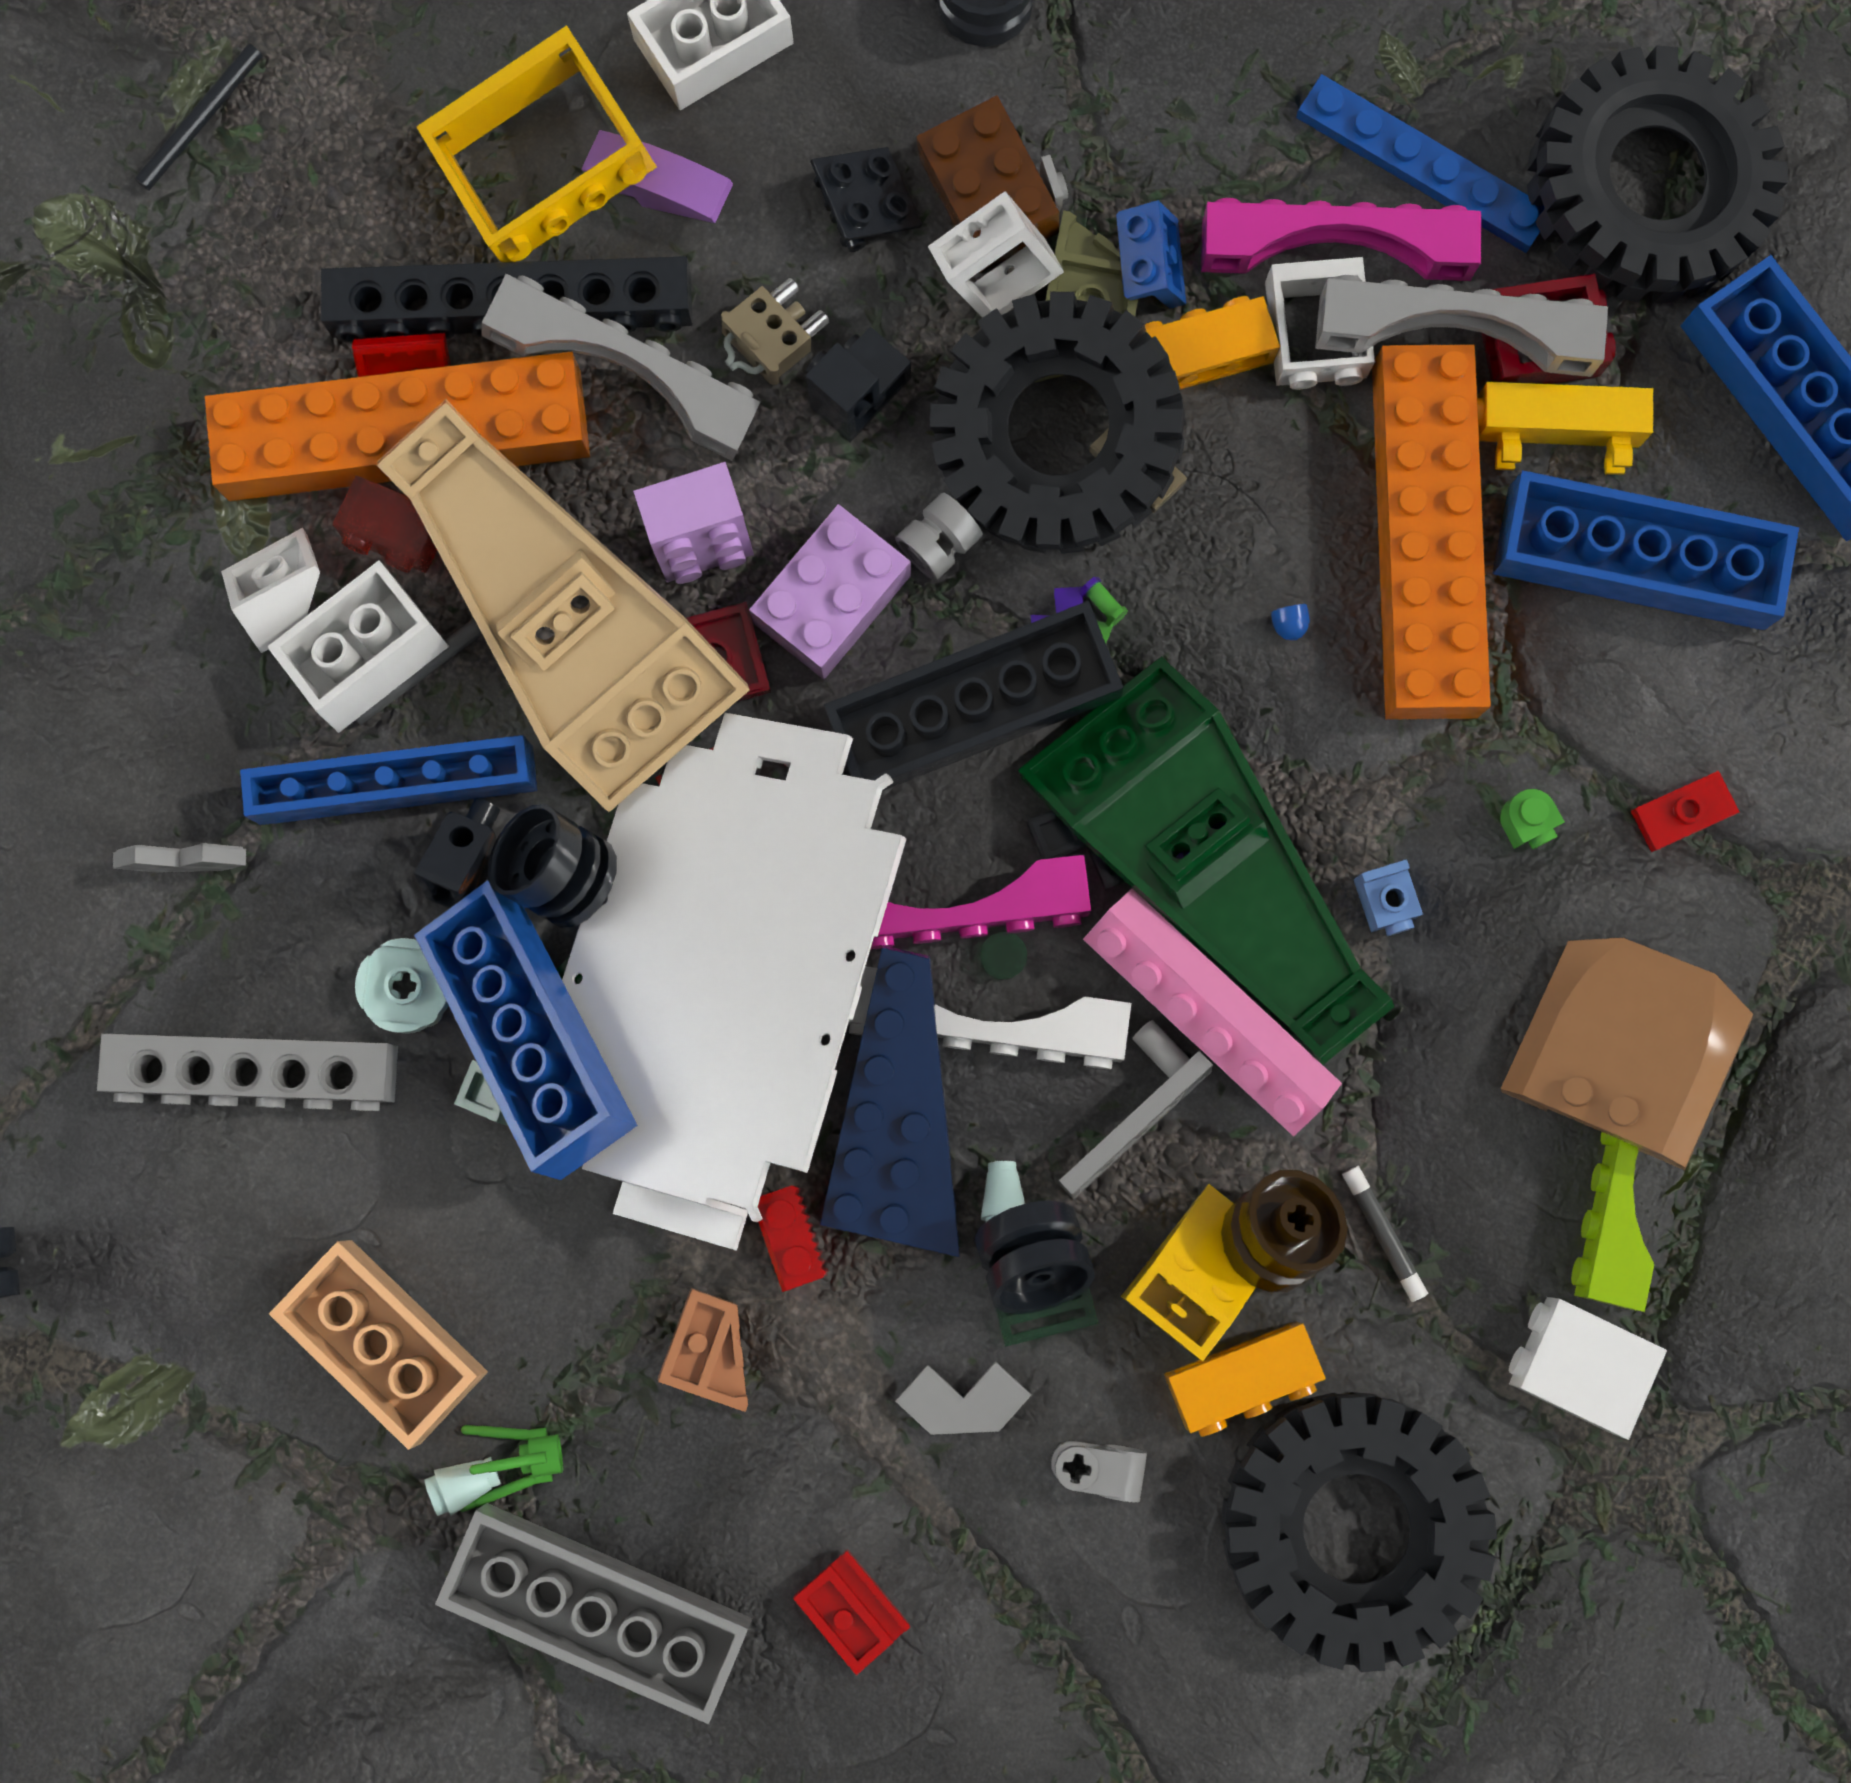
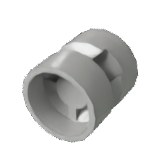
(940, 535)

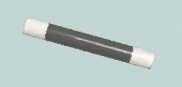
(1385, 1234)

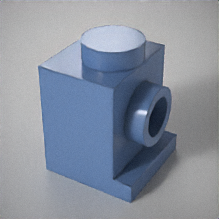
(1372, 893)

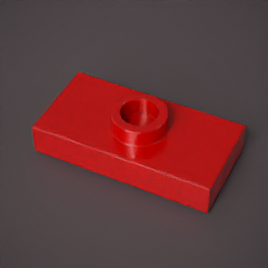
(400, 354)
(1685, 811)

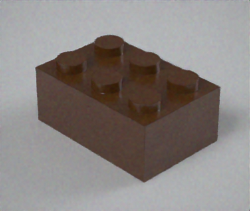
(980, 158)

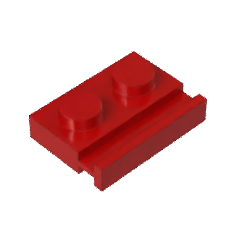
(851, 1612)

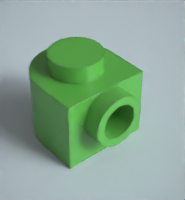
(1530, 818)

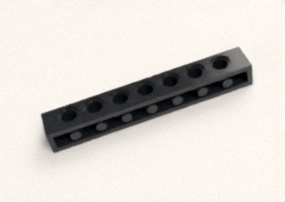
(350, 289)

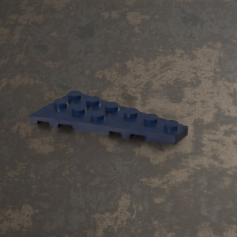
(894, 1141)

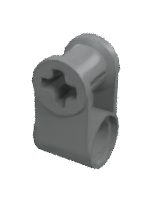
(1109, 1469)

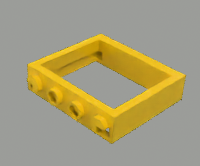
(503, 97)

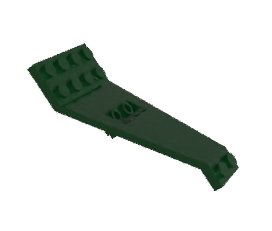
(1153, 782)

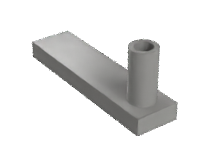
(1183, 1077)

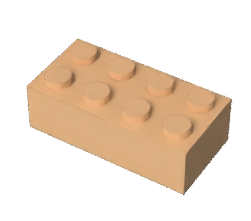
(378, 1343)

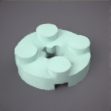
(383, 1004)

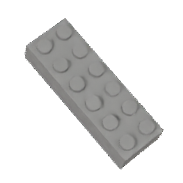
(594, 1612)

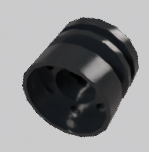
(552, 866)

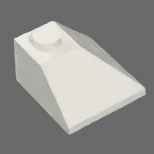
(273, 588)

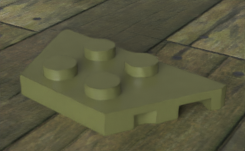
(1089, 267)

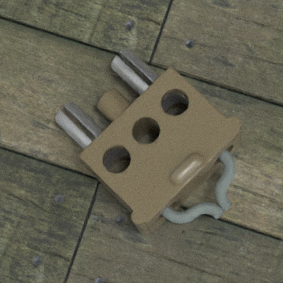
(769, 333)

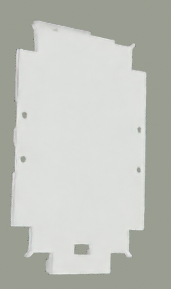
(730, 967)

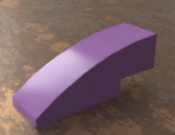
(674, 186)

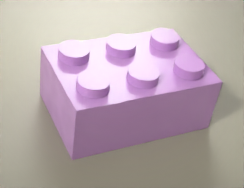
(695, 523)
(831, 591)

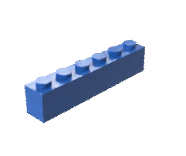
(388, 780)

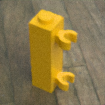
(1565, 416)

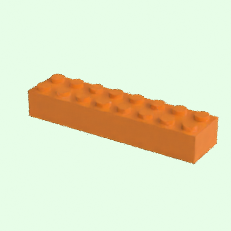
(340, 428)
(1430, 532)

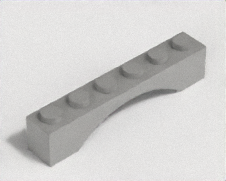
(536, 324)
(1553, 334)

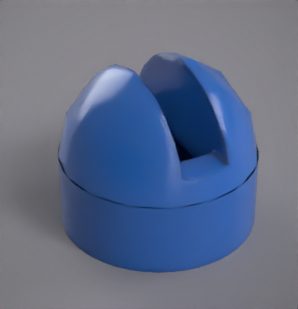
(1291, 621)

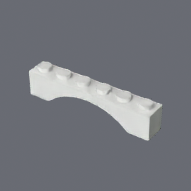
(1084, 1029)

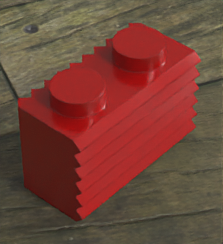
(790, 1239)

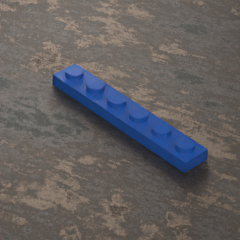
(1420, 161)

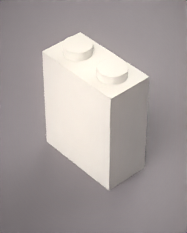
(1586, 1366)

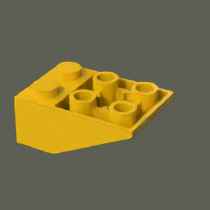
(1189, 1280)

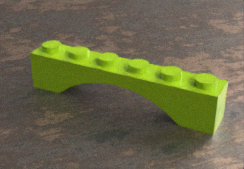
(1614, 1258)

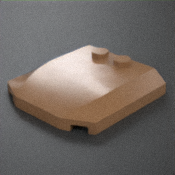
(1630, 1045)

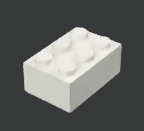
(707, 42)
(357, 647)

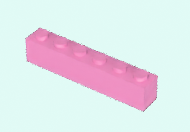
(1213, 1012)

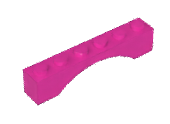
(1430, 241)
(1045, 892)

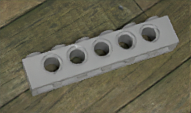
(126, 1059)

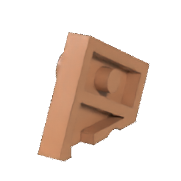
(707, 1351)

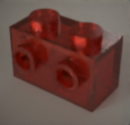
(385, 524)

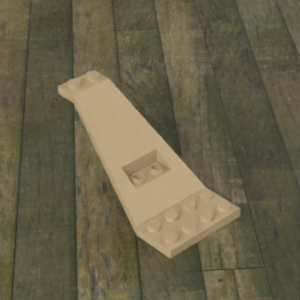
(617, 678)

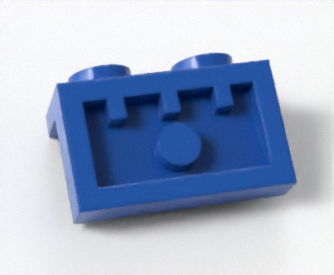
(1151, 254)

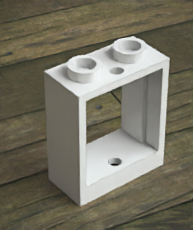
(1002, 228)
(1302, 280)

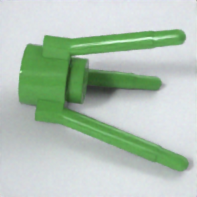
(540, 1457)

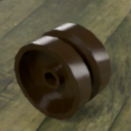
(1284, 1231)

